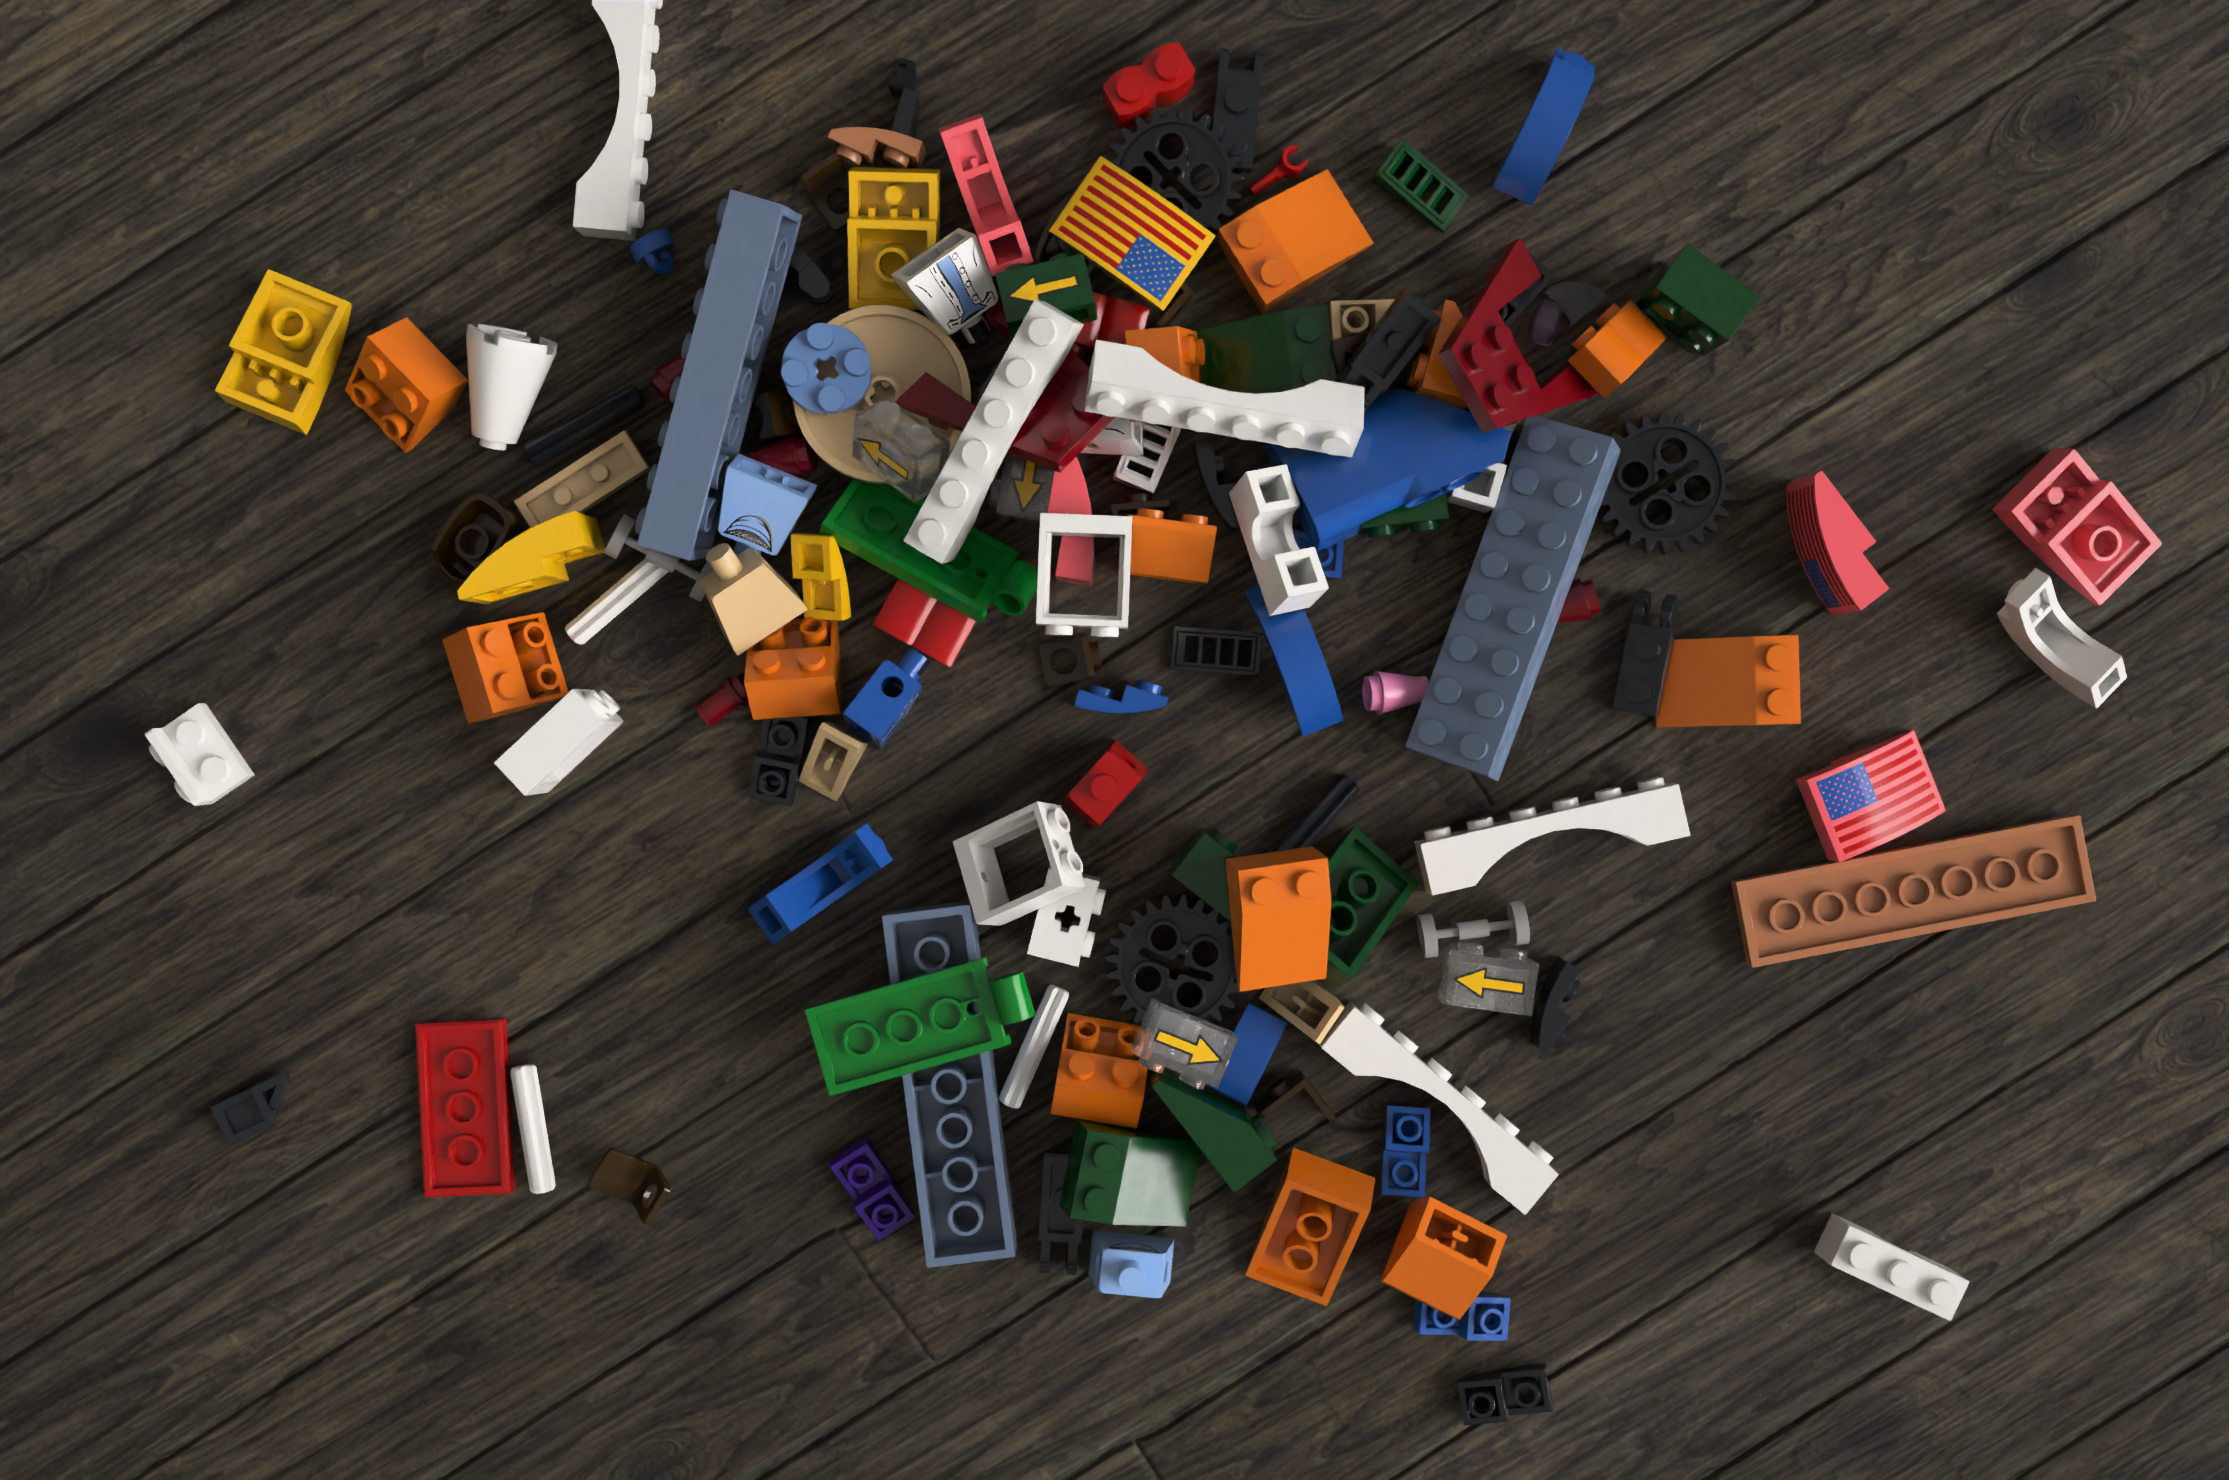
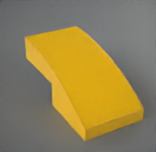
(823, 576)

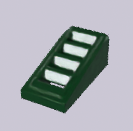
(1431, 174)

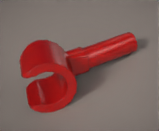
(1283, 169)

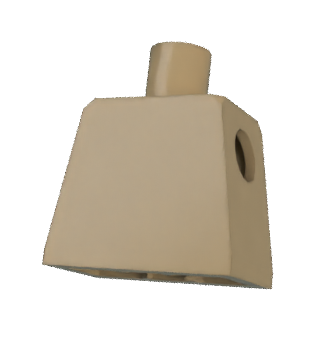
(748, 596)

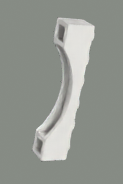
(610, 190)
(1135, 386)
(1007, 401)
(1462, 857)
(1507, 1164)

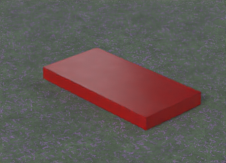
(465, 1107)

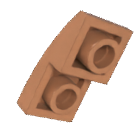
(865, 143)

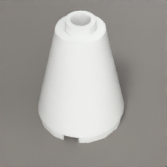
(504, 381)

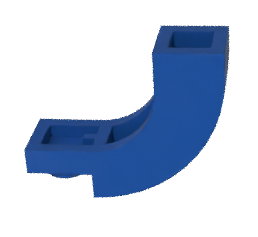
(1545, 126)
(1299, 665)
(820, 884)

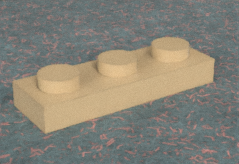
(585, 481)

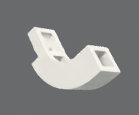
(2057, 643)

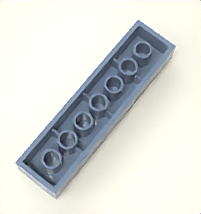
(718, 374)
(1513, 596)
(953, 1107)

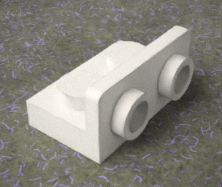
(199, 756)

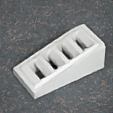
(1140, 481)

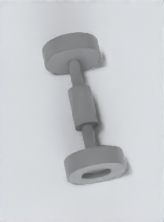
(663, 560)
(1516, 923)

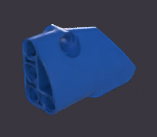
(1404, 457)

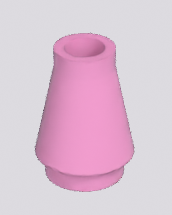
(1392, 691)

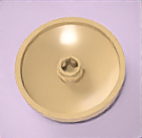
(900, 352)

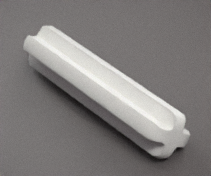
(614, 601)
(1034, 1046)
(533, 1128)

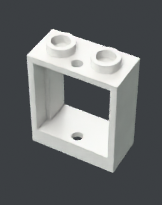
(1083, 526)
(560, 741)
(983, 875)

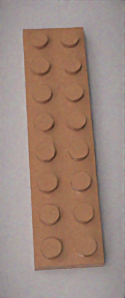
(1913, 890)

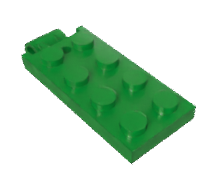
(874, 522)
(915, 1024)

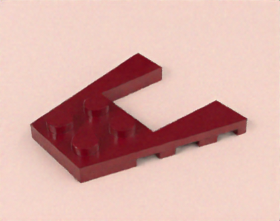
(1489, 364)
(1052, 431)

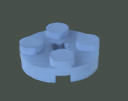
(826, 343)

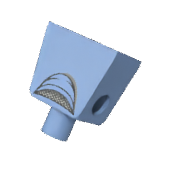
(761, 505)
(1130, 1263)

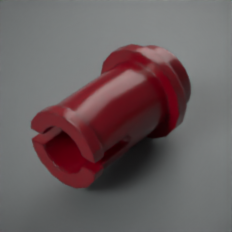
(723, 700)

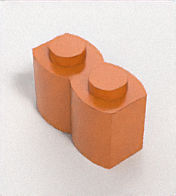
(1616, 348)

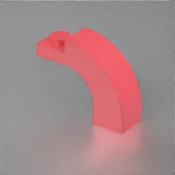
(985, 194)

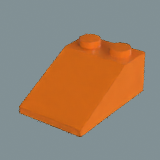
(1293, 240)
(1732, 682)
(1279, 917)
(1311, 1226)

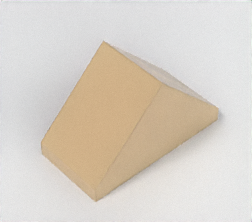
(832, 760)
(1305, 1007)

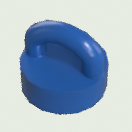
(652, 246)

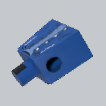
(878, 715)

